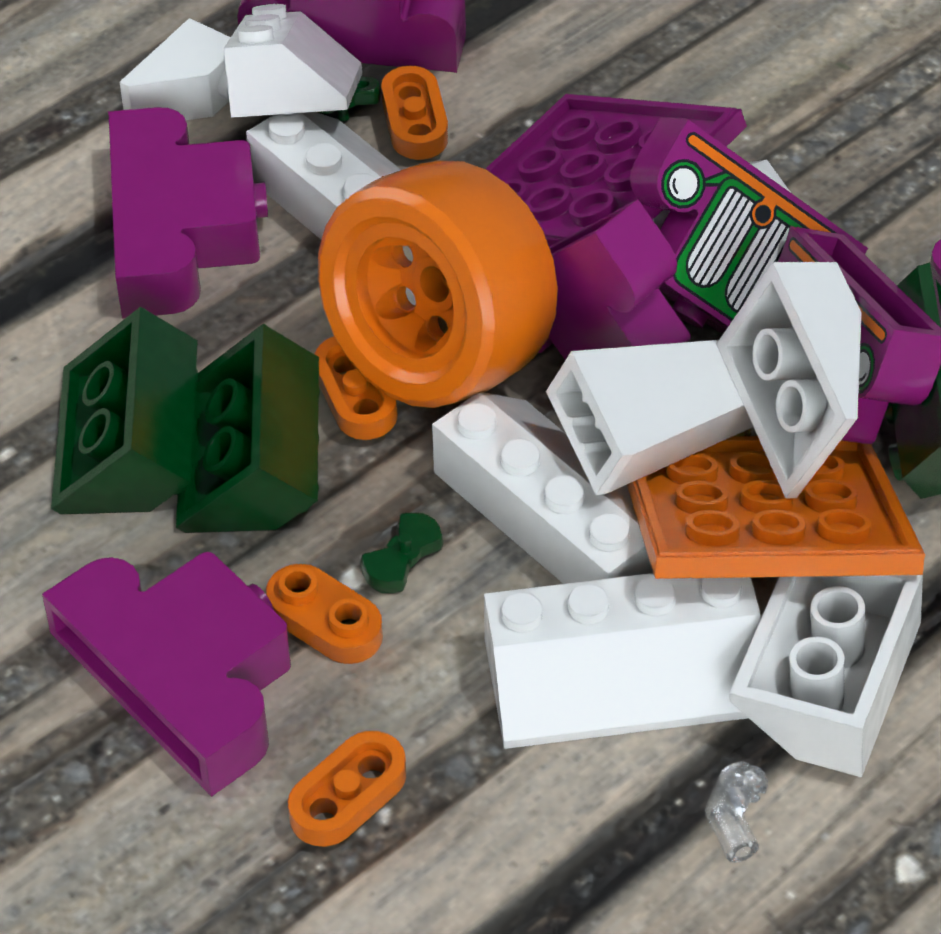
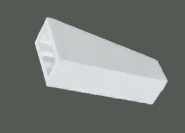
(644, 407)

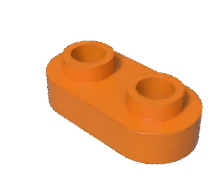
(414, 112)
(355, 403)
(318, 610)
(343, 791)

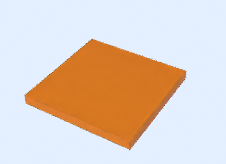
(730, 519)

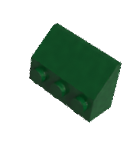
(127, 420)
(918, 427)
(253, 438)

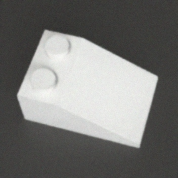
(797, 365)

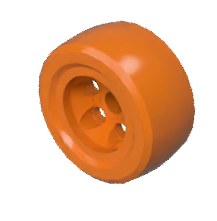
(473, 264)

